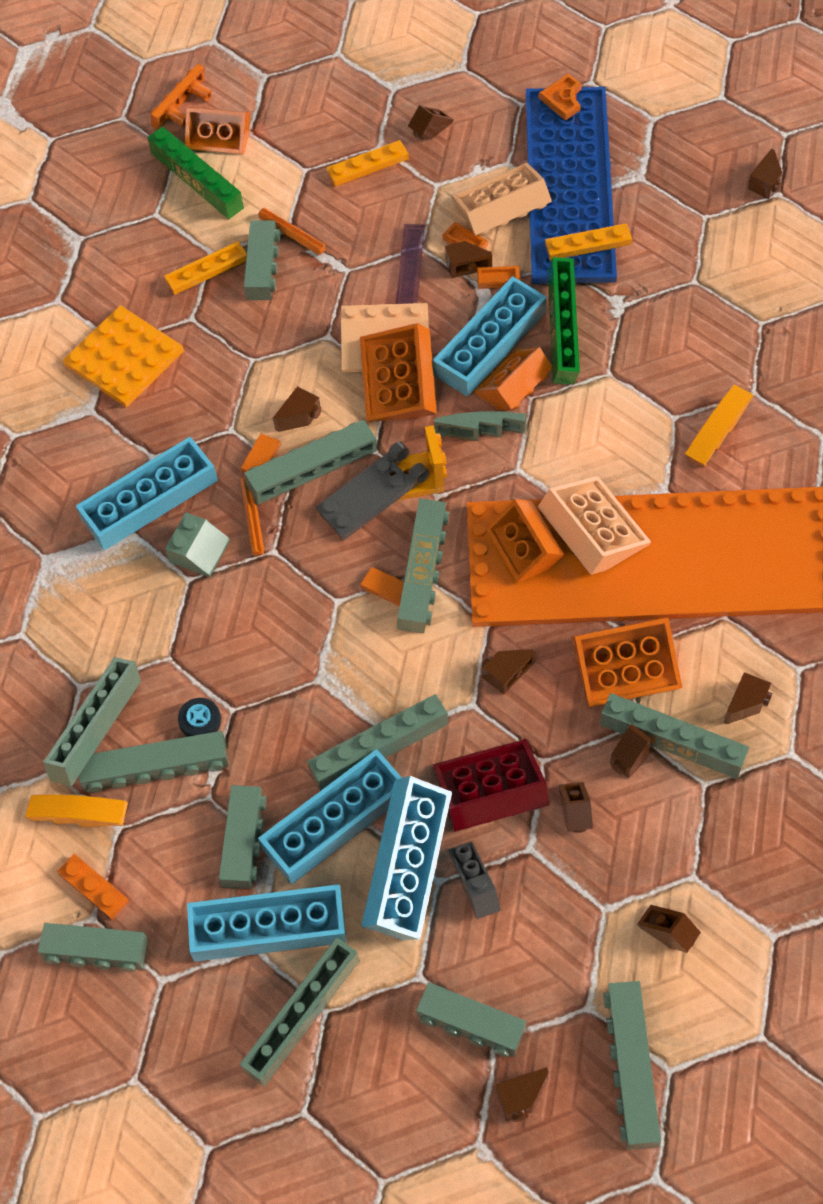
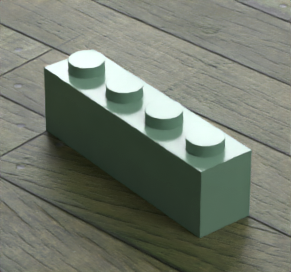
(261, 260)
(241, 837)
(93, 946)
(471, 1019)

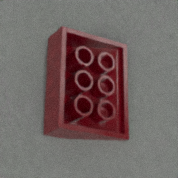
(492, 784)

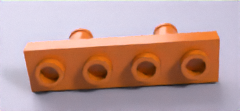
(183, 89)

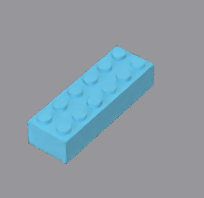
(489, 336)
(147, 493)
(331, 817)
(406, 859)
(266, 923)

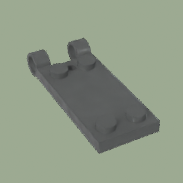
(371, 492)

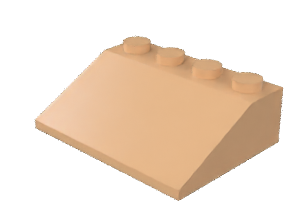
(502, 199)
(371, 319)
(593, 523)

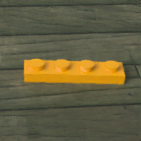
(367, 163)
(588, 241)
(206, 268)

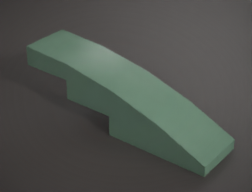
(472, 424)

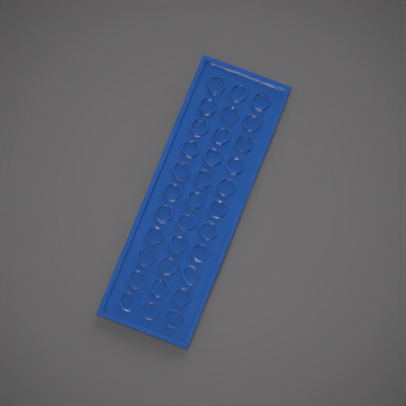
(577, 173)

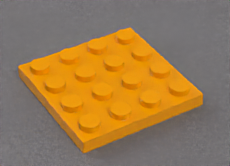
(123, 356)

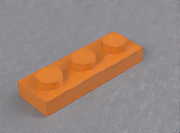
(93, 886)

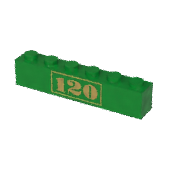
(196, 172)
(563, 321)

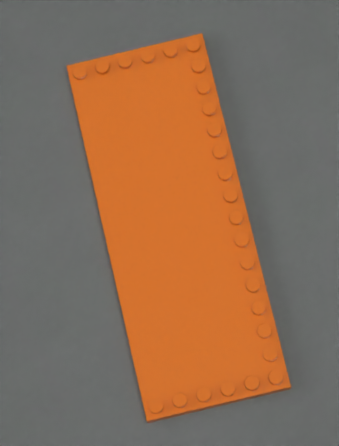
(704, 560)

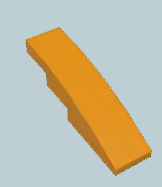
(719, 425)
(72, 809)

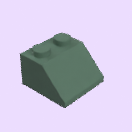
(196, 545)

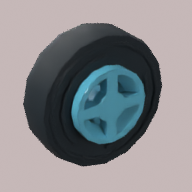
(197, 710)

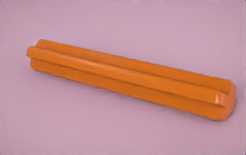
(293, 231)
(252, 520)

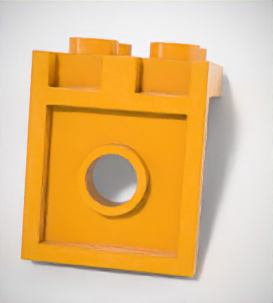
(433, 460)

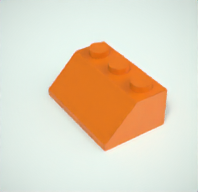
(217, 130)
(515, 378)
(524, 540)

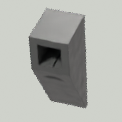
(475, 880)

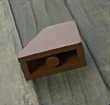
(429, 122)
(766, 176)
(465, 258)
(297, 410)
(507, 668)
(748, 698)
(630, 752)
(576, 807)
(669, 927)
(521, 1094)

